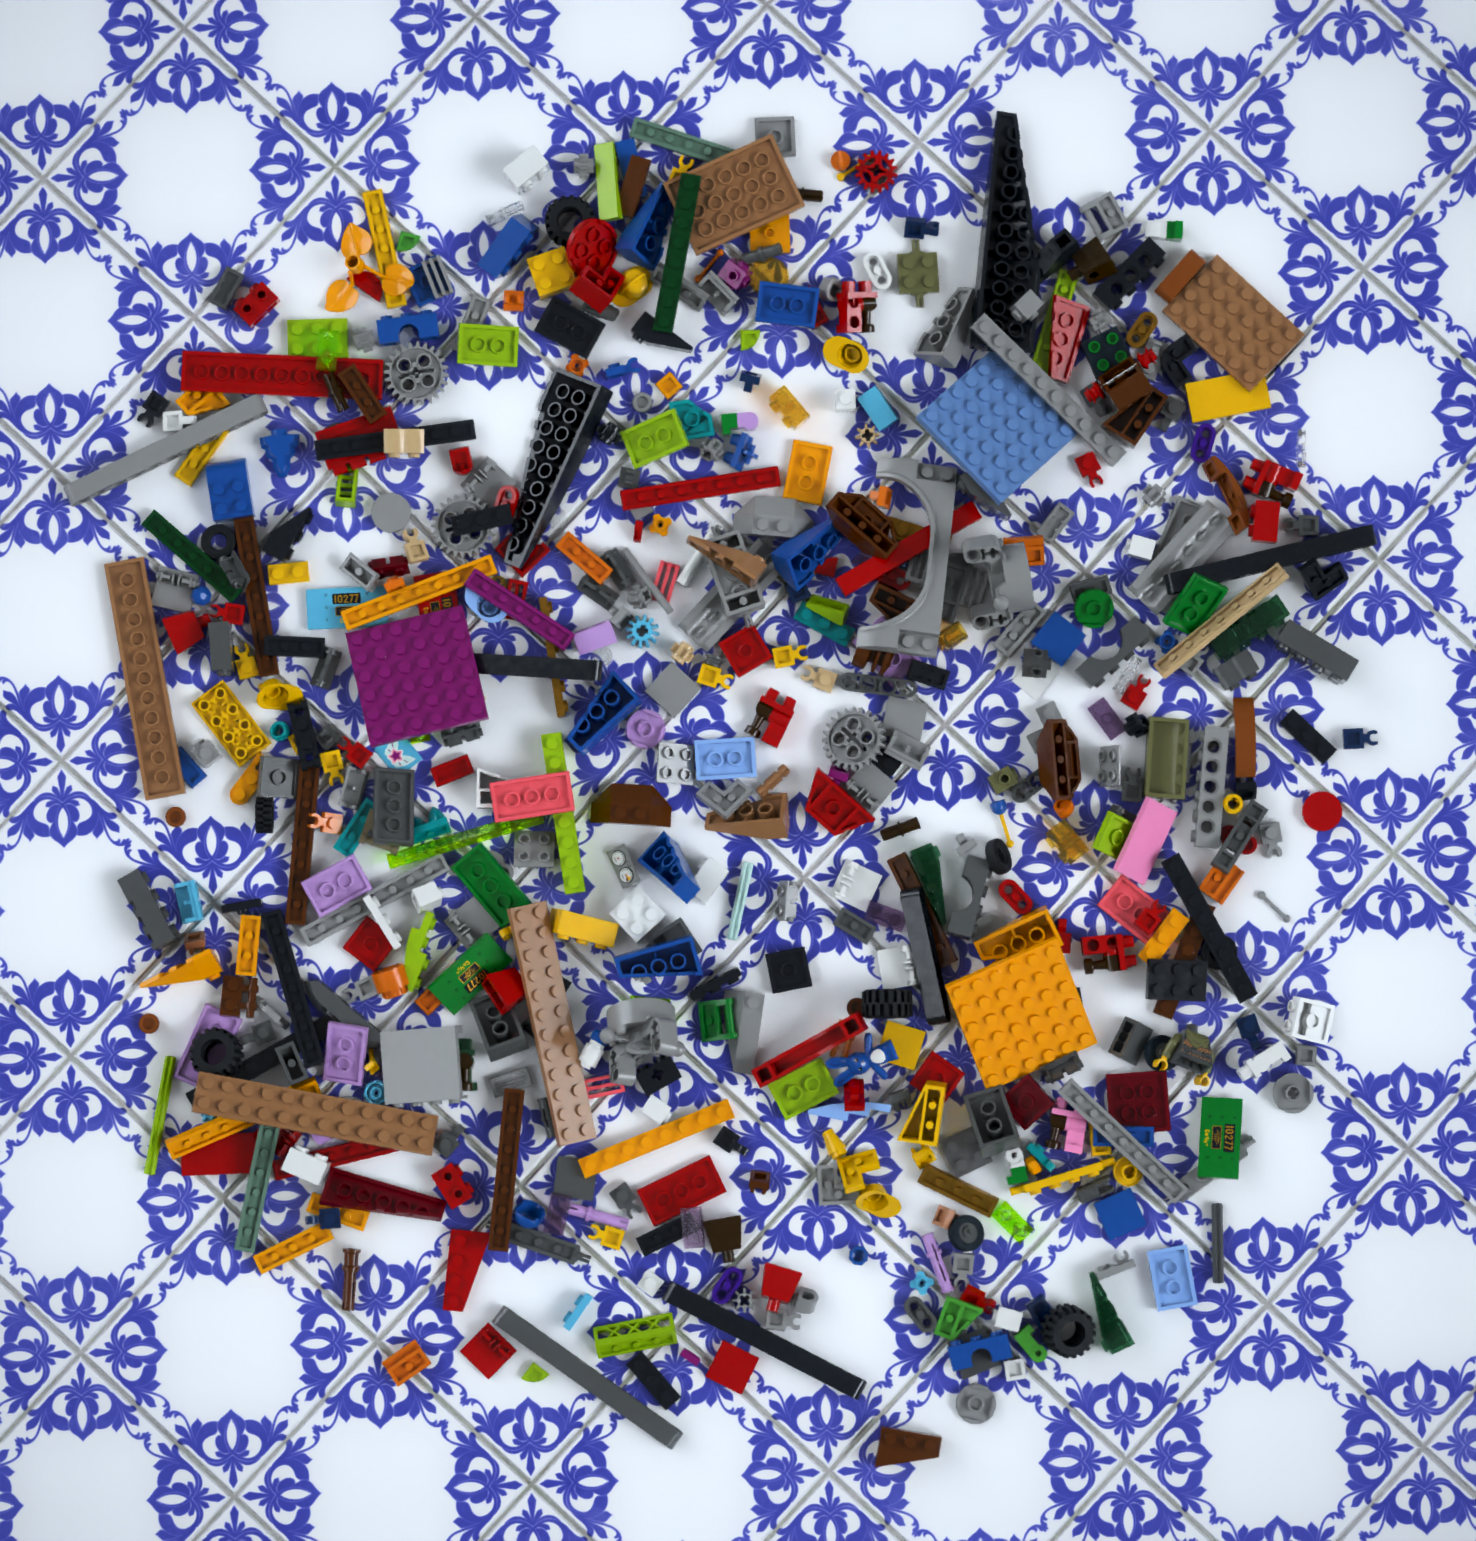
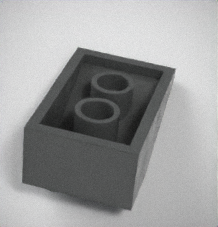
(974, 492)
(499, 1032)
(992, 1121)

